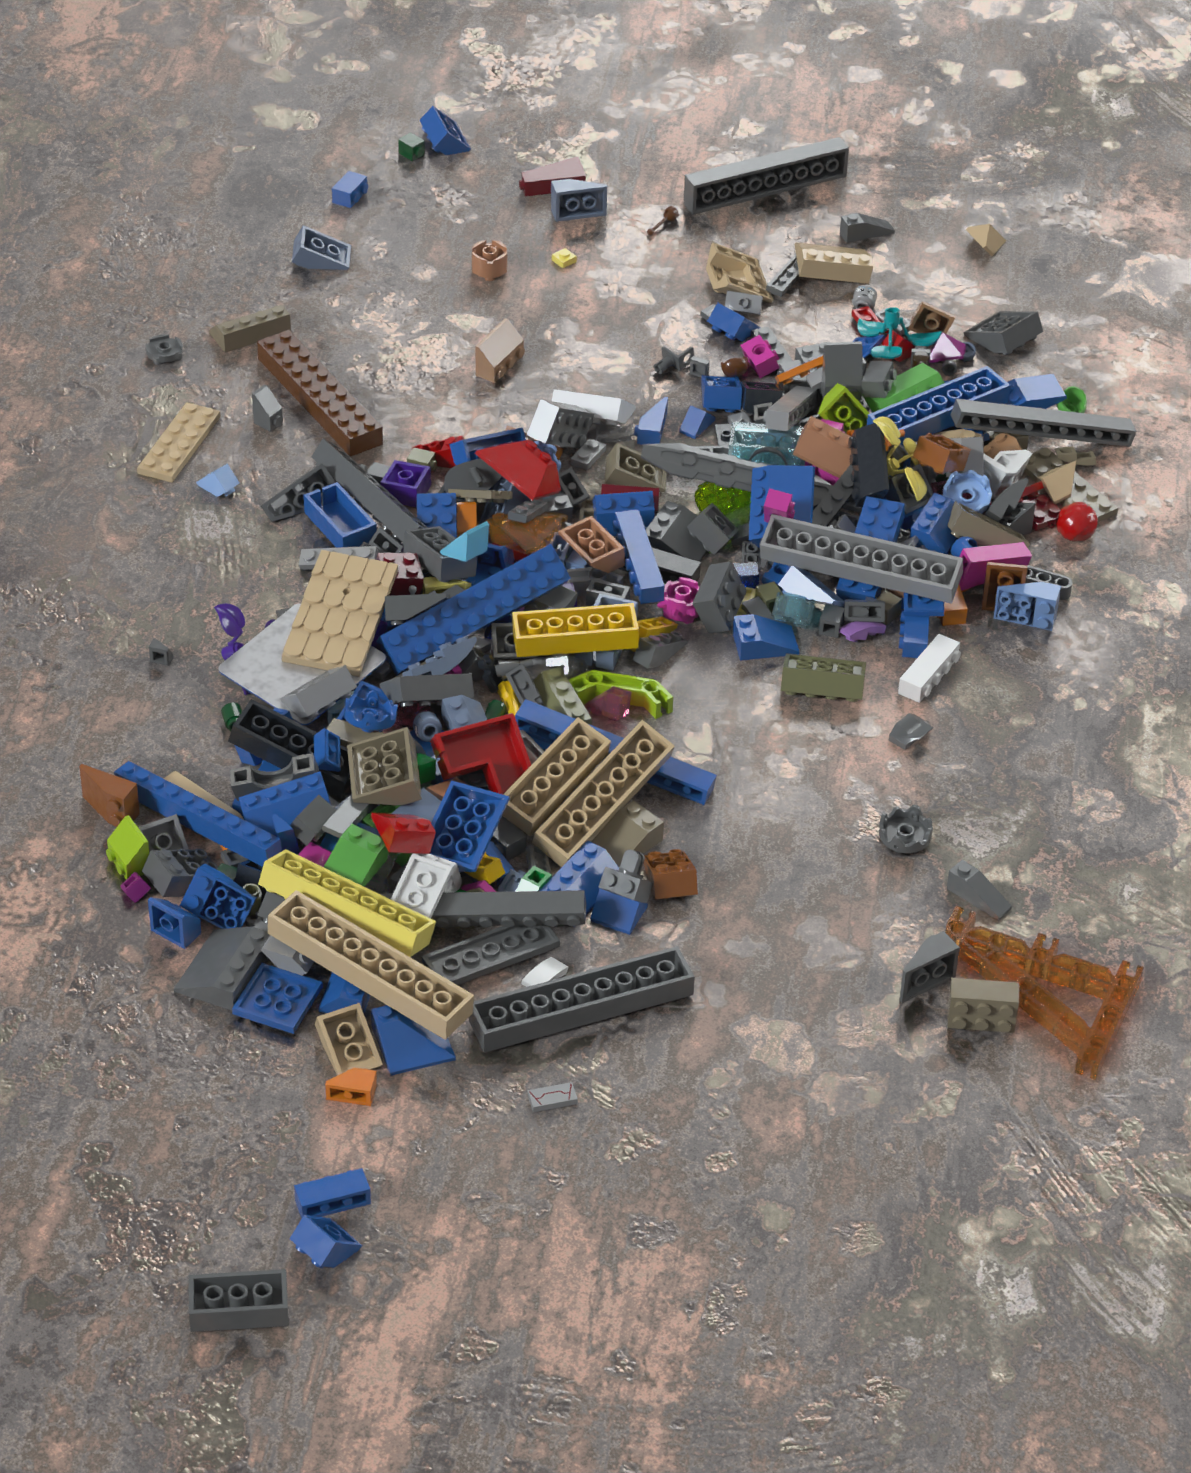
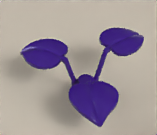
(232, 622)

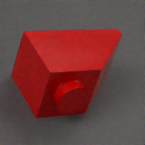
(898, 340)

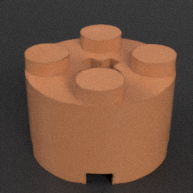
(489, 259)

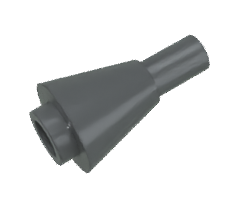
(506, 666)

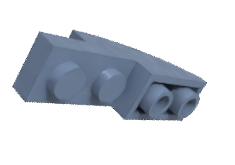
(443, 659)

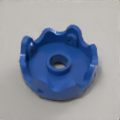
(369, 715)

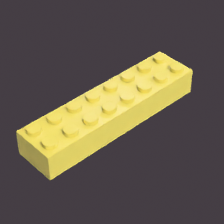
(370, 911)

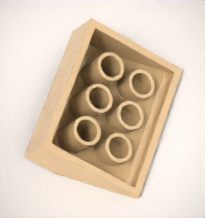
(834, 263)

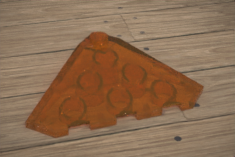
(525, 536)

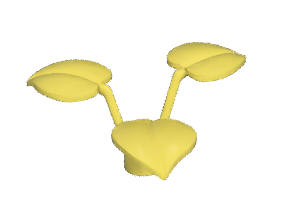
(893, 434)

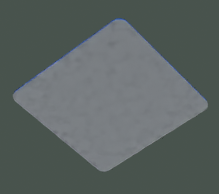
(261, 670)

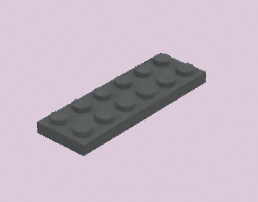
(490, 952)

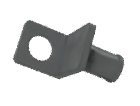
(672, 359)

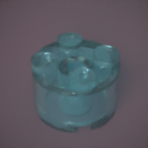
(793, 609)

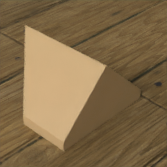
(987, 237)
(1059, 482)

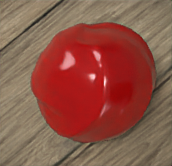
(1077, 521)

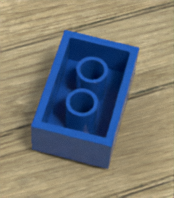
(438, 510)

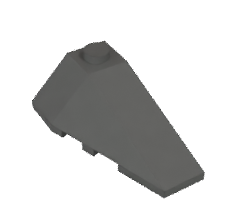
(291, 499)

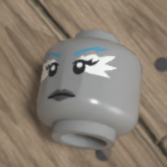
(864, 296)

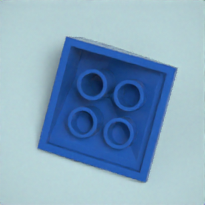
(406, 1043)

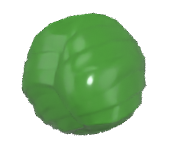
(1075, 400)

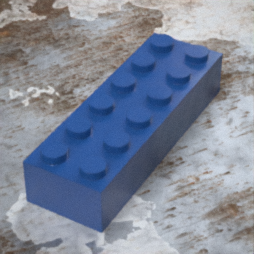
(878, 520)

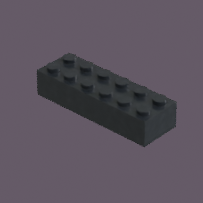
(279, 739)

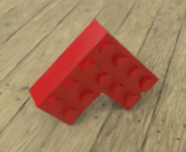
(485, 746)

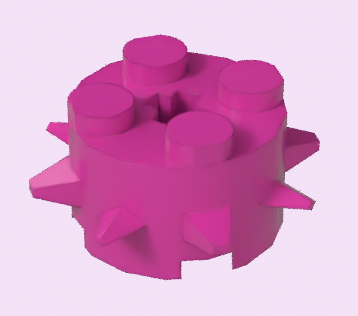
(679, 599)

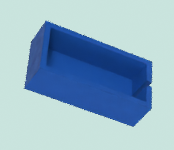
(339, 516)

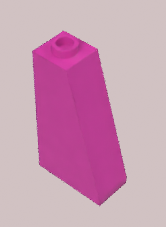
(976, 560)

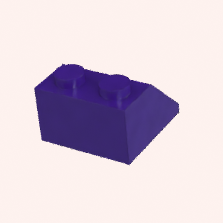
(406, 481)

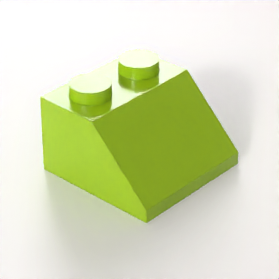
(128, 848)

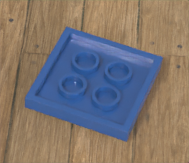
(277, 998)

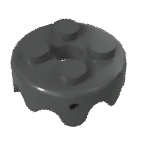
(911, 822)

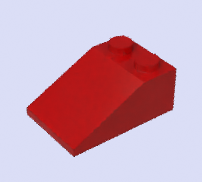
(404, 832)

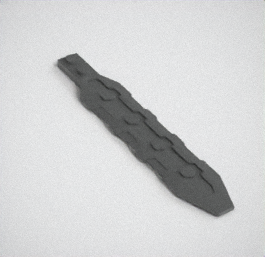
(720, 469)

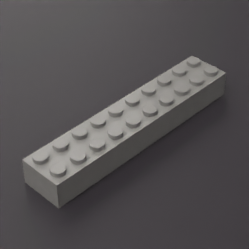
(861, 558)

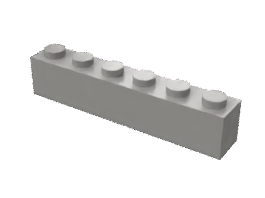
(791, 408)

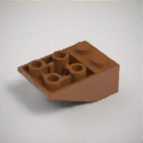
(671, 874)

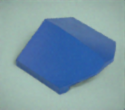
(868, 343)

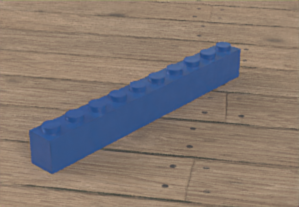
(672, 776)
(201, 815)

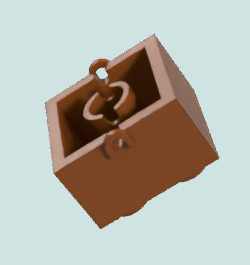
(941, 453)

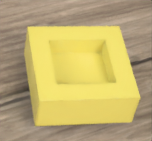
(564, 258)

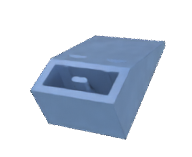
(1028, 604)

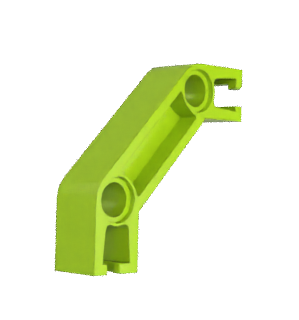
(644, 691)

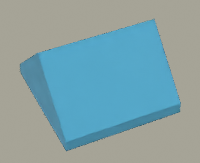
(469, 543)

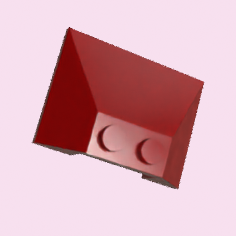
(524, 467)

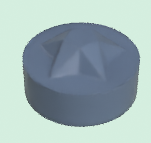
(969, 352)

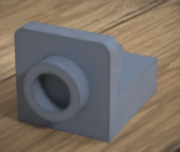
(511, 881)

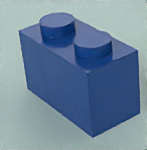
(349, 189)

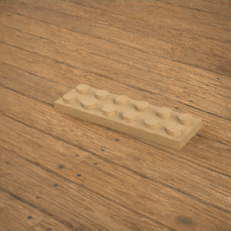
(179, 442)

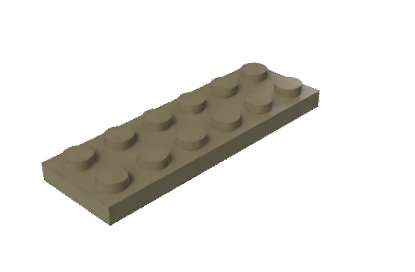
(1082, 491)

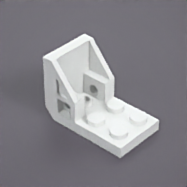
(1005, 469)
(425, 882)

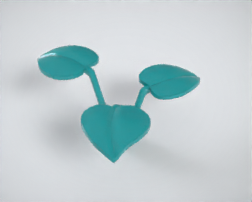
(891, 321)

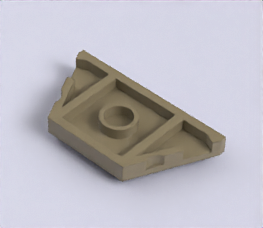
(483, 495)

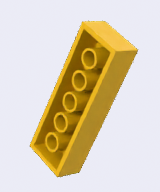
(575, 630)

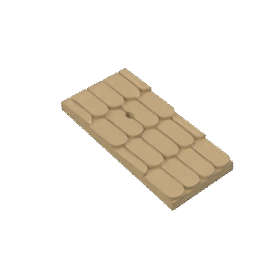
(339, 612)

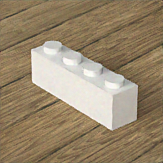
(929, 668)

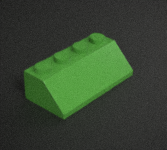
(907, 385)

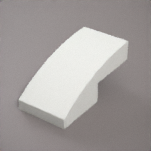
(545, 971)

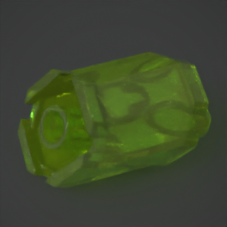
(725, 499)

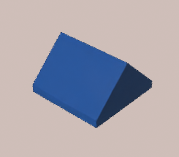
(617, 911)

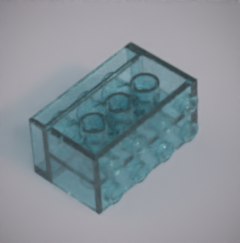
(749, 437)

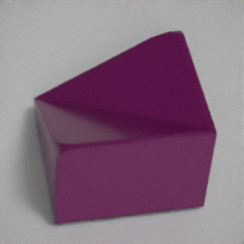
(135, 887)

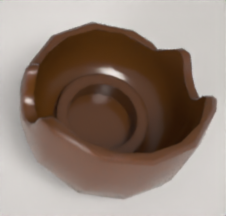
(735, 367)

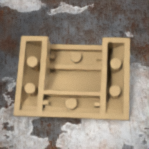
(735, 272)

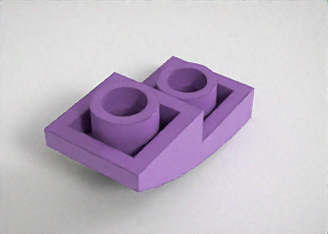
(859, 629)

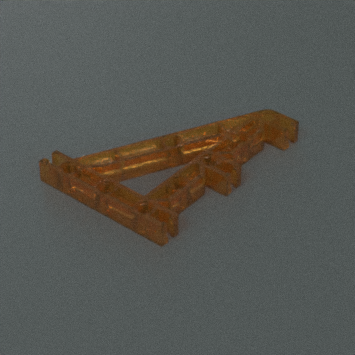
(1011, 960)

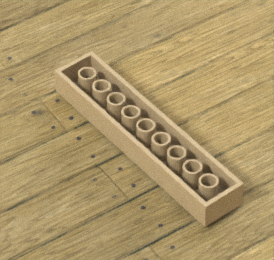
(371, 964)

